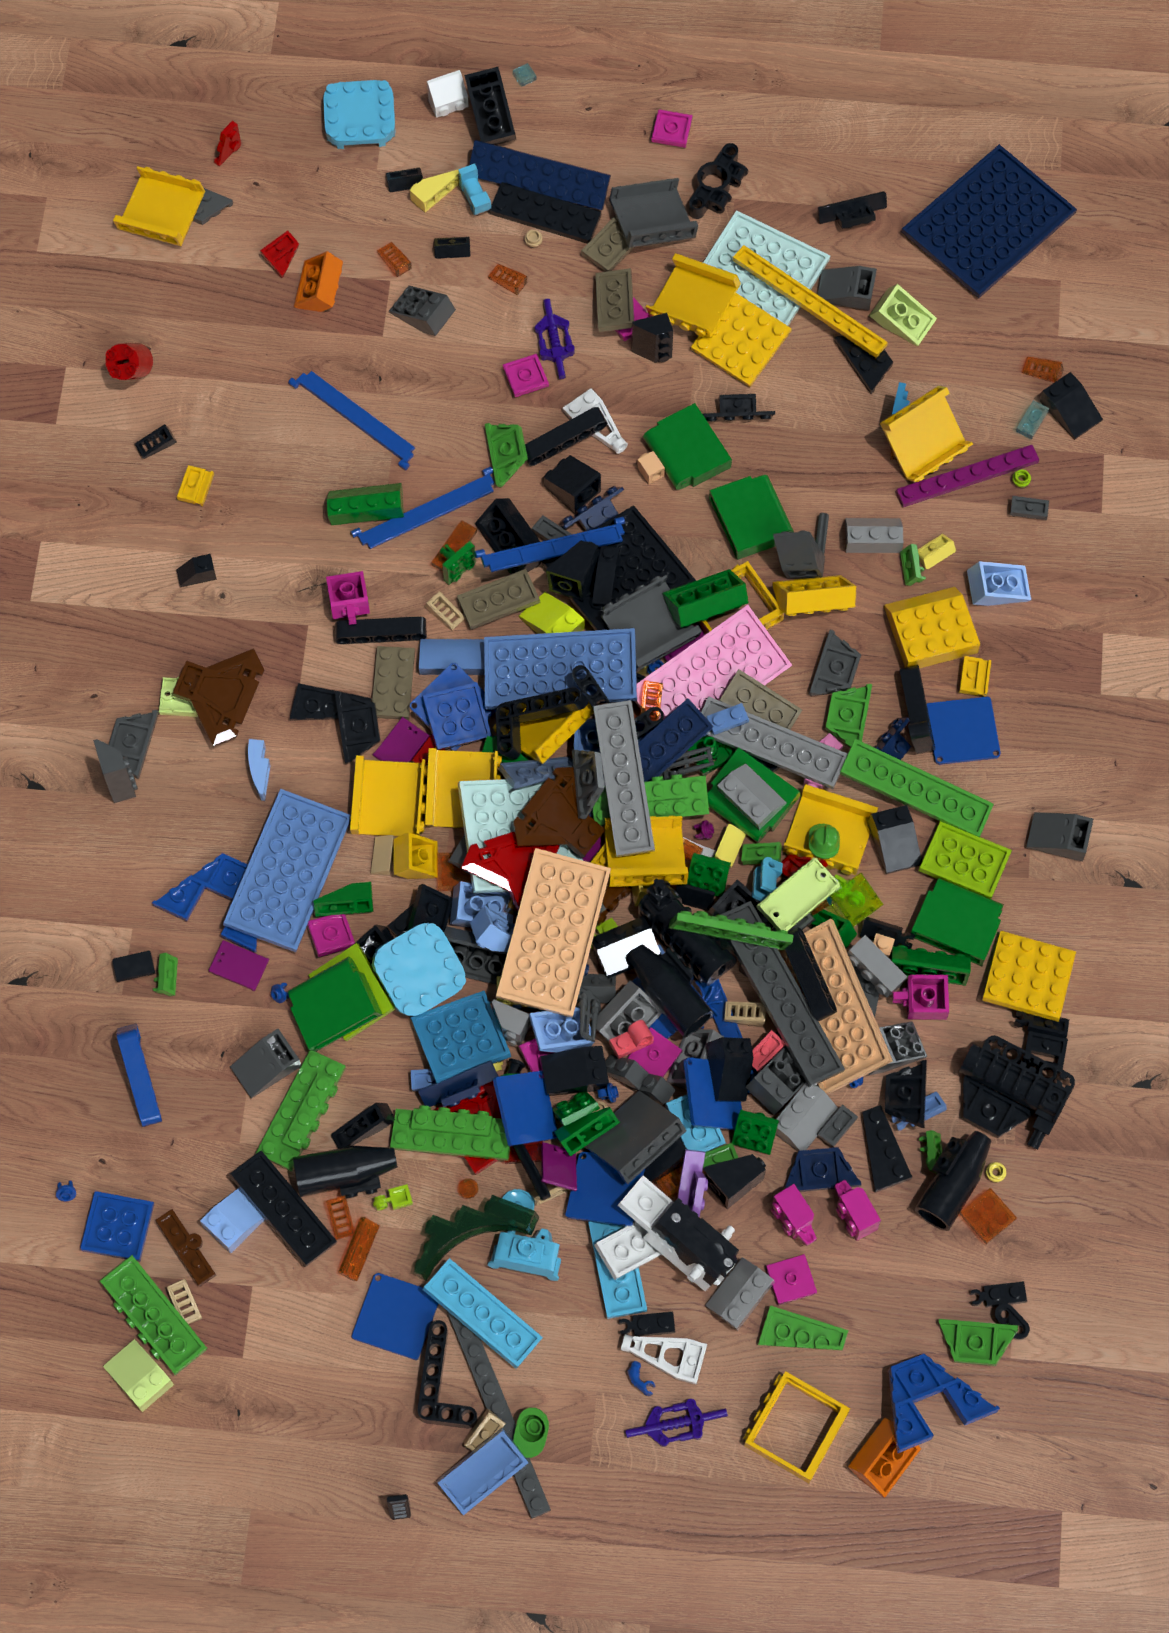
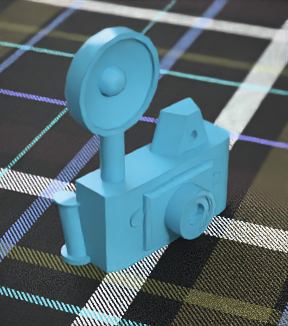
(526, 1253)

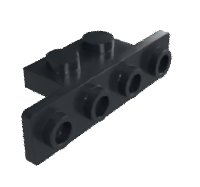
(853, 211)
(738, 405)

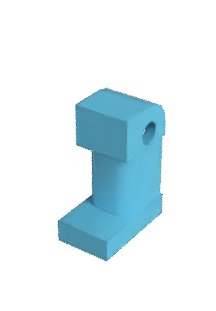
(468, 182)
(766, 881)

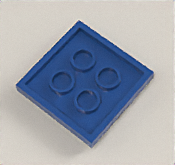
(456, 716)
(117, 1226)

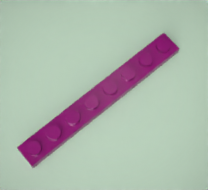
(967, 476)

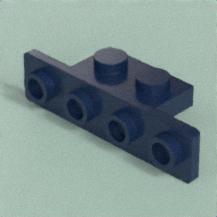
(596, 513)
(892, 742)
(459, 1086)

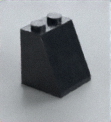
(573, 483)
(574, 571)
(667, 1162)
(734, 1178)

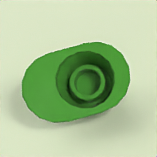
(824, 841)
(531, 1432)

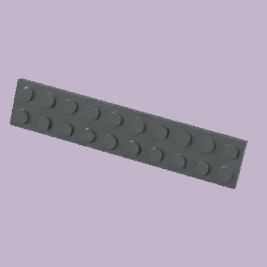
(786, 1004)

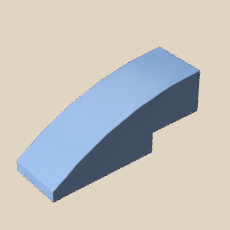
(259, 766)

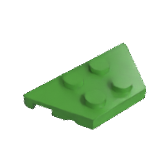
(506, 450)
(848, 714)
(977, 1341)

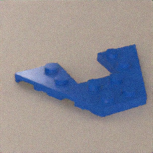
(220, 877)
(921, 1379)

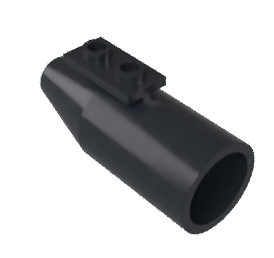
(670, 988)
(345, 1168)
(956, 1177)

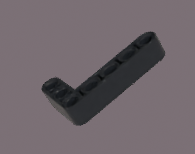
(600, 696)
(532, 712)
(920, 725)
(435, 1382)

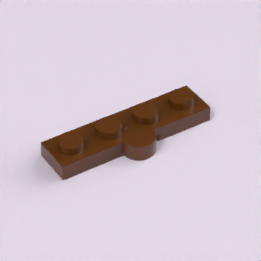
(186, 1247)

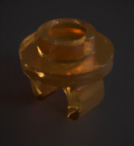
(468, 1188)

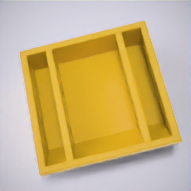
(932, 628)

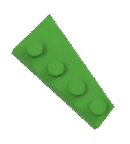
(797, 1331)

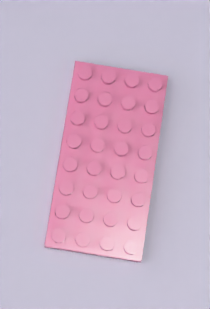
(714, 659)

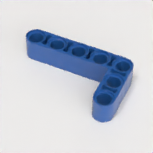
(138, 1074)

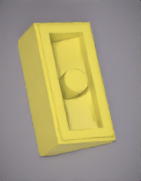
(936, 551)
(730, 844)

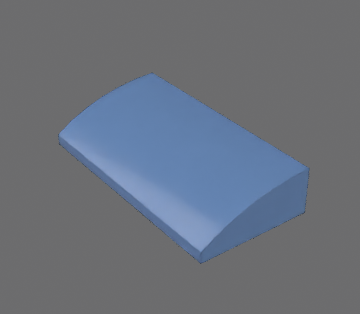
(440, 653)
(482, 1471)

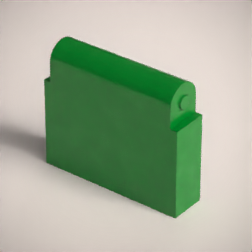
(688, 448)
(749, 514)
(727, 810)
(958, 921)
(333, 1004)

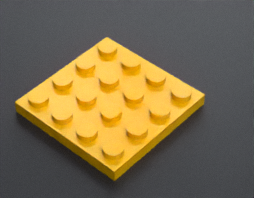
(743, 340)
(1029, 976)

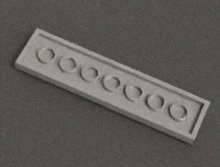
(781, 747)
(624, 778)

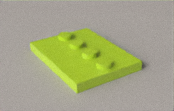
(965, 860)
(365, 967)

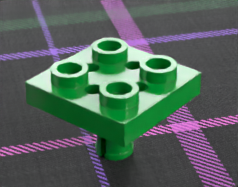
(457, 561)
(722, 754)
(708, 871)
(576, 1108)
(756, 1128)

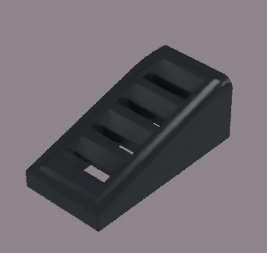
(158, 433)
(399, 1507)

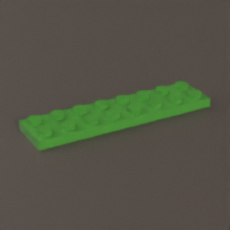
(916, 788)

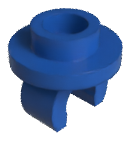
(278, 993)
(609, 1093)
(66, 1192)

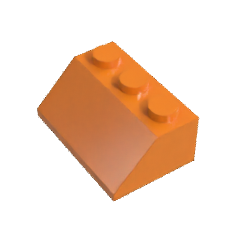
(319, 282)
(878, 1459)

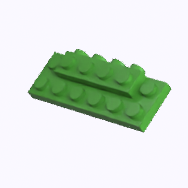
(666, 798)
(729, 929)
(301, 1109)
(450, 1133)
(153, 1315)

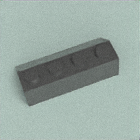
(116, 772)
(476, 961)

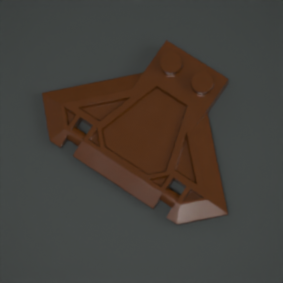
(220, 692)
(556, 817)

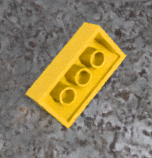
(814, 595)

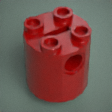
(129, 361)

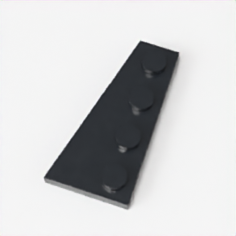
(316, 703)
(885, 1156)

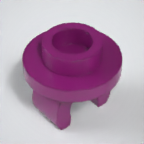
(707, 830)

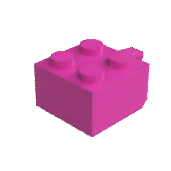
(348, 595)
(925, 997)
(856, 1211)
(794, 1214)

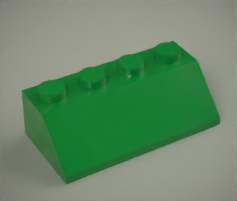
(365, 504)
(706, 598)
(932, 963)

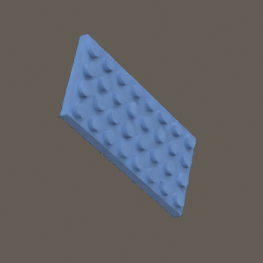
(544, 664)
(287, 870)

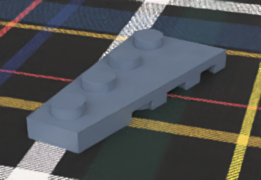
(531, 771)

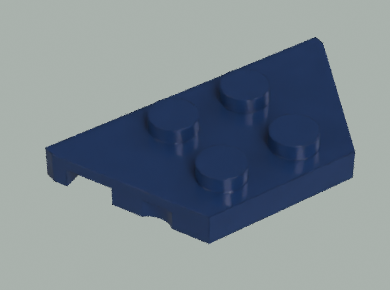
(821, 1170)

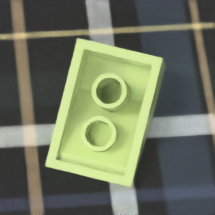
(903, 315)
(138, 1375)

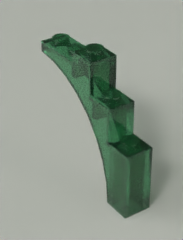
(445, 1235)

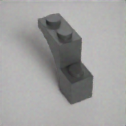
(637, 1077)

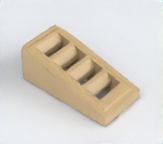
(449, 607)
(753, 1007)
(176, 1287)

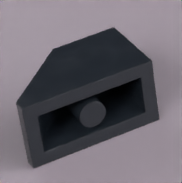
(196, 571)

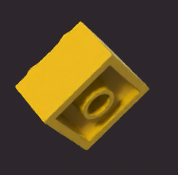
(415, 857)

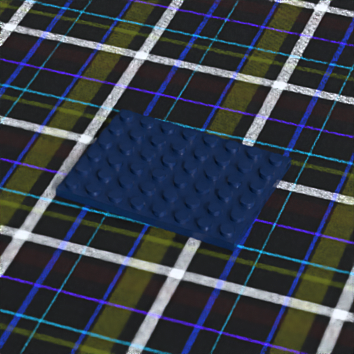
(988, 221)

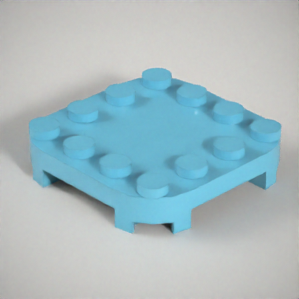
(359, 113)
(418, 969)

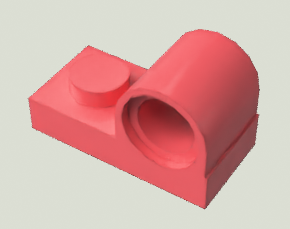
(634, 1039)
(767, 1050)

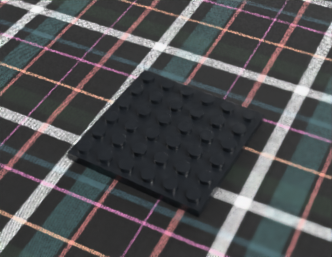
(642, 559)

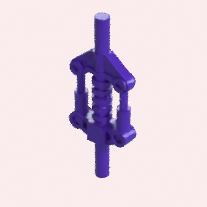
(557, 352)
(696, 1418)

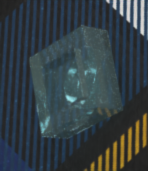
(524, 75)

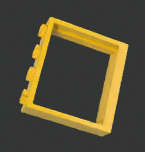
(769, 620)
(770, 1401)

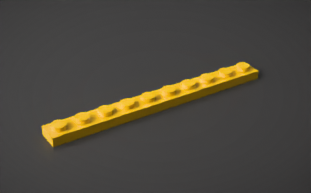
(810, 301)

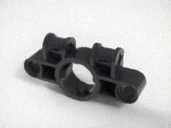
(711, 198)

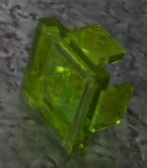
(855, 900)

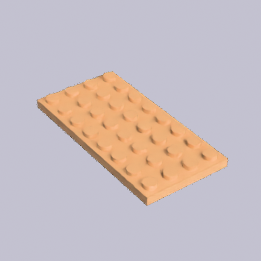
(553, 933)
(853, 1027)

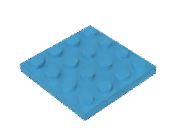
(460, 1036)

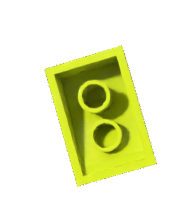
(552, 616)

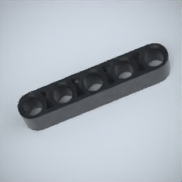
(565, 436)
(381, 630)
(810, 976)

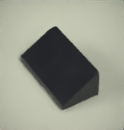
(403, 179)
(452, 247)
(696, 896)
(133, 966)

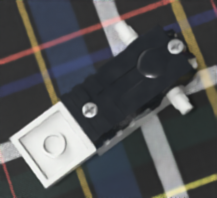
(681, 1235)

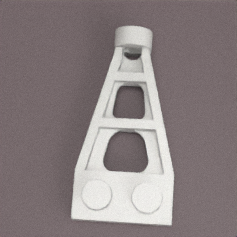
(590, 400)
(691, 1361)

